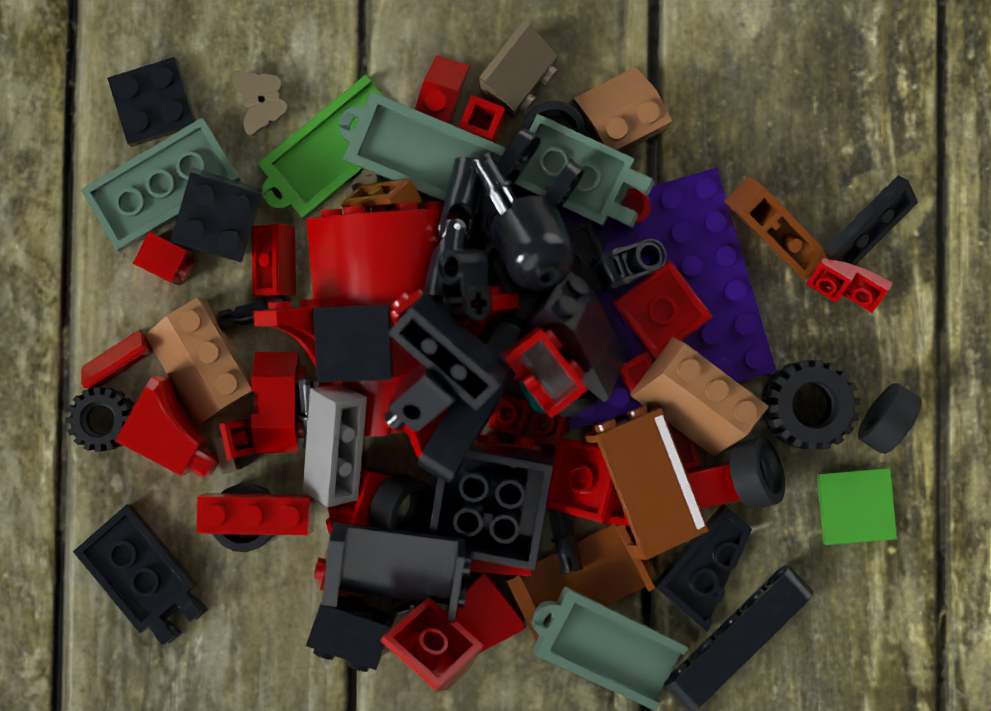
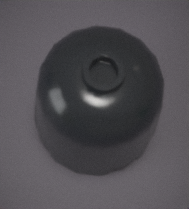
(533, 243)

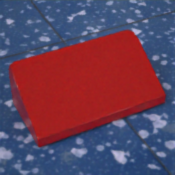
(273, 260)
(115, 360)

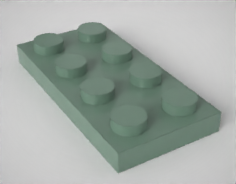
(151, 186)

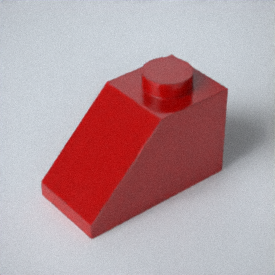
(442, 89)

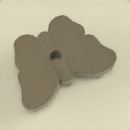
(253, 89)

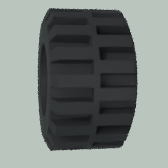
(839, 401)

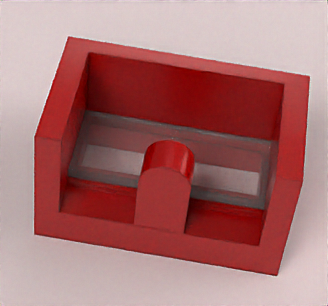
(545, 371)

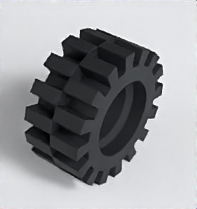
(81, 412)

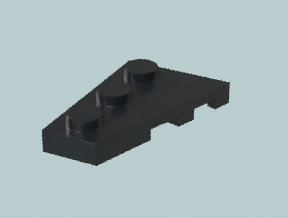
(702, 568)

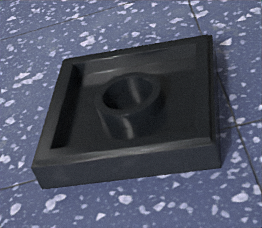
(353, 343)

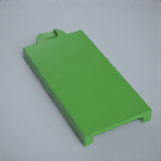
(310, 162)

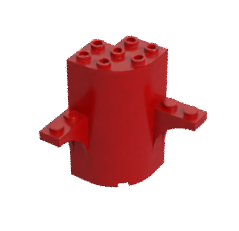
(371, 262)

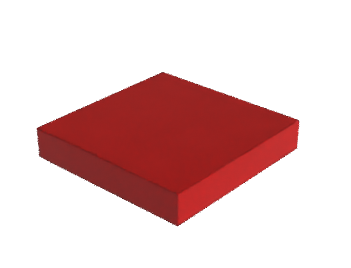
(662, 309)
(581, 482)

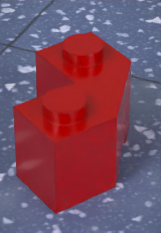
(276, 402)

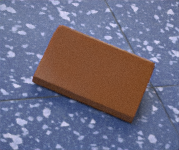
(383, 194)

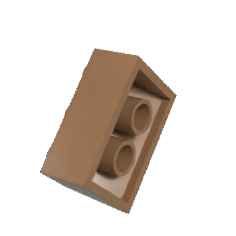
(200, 360)
(698, 398)

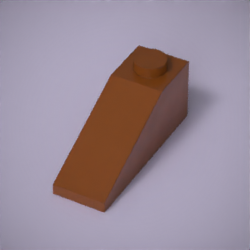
(775, 227)

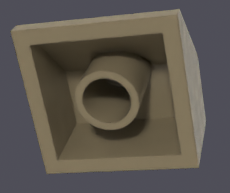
(519, 71)

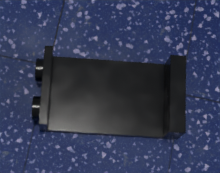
(396, 565)

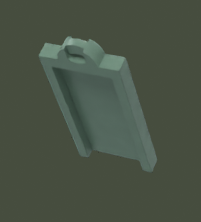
(409, 144)
(605, 646)

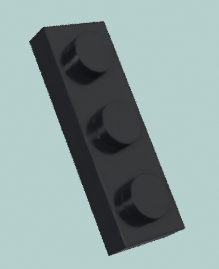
(873, 222)

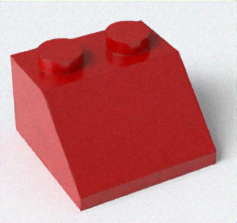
(433, 646)

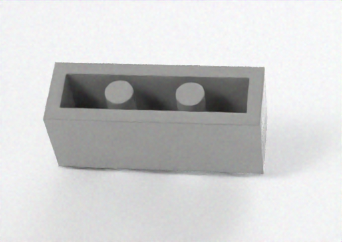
(334, 444)

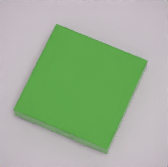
(856, 506)

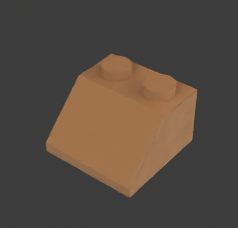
(623, 111)

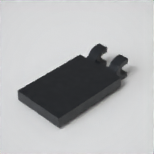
(140, 574)

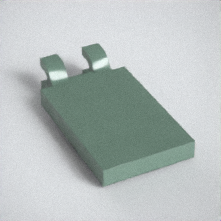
(605, 176)

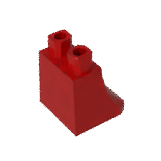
(165, 434)

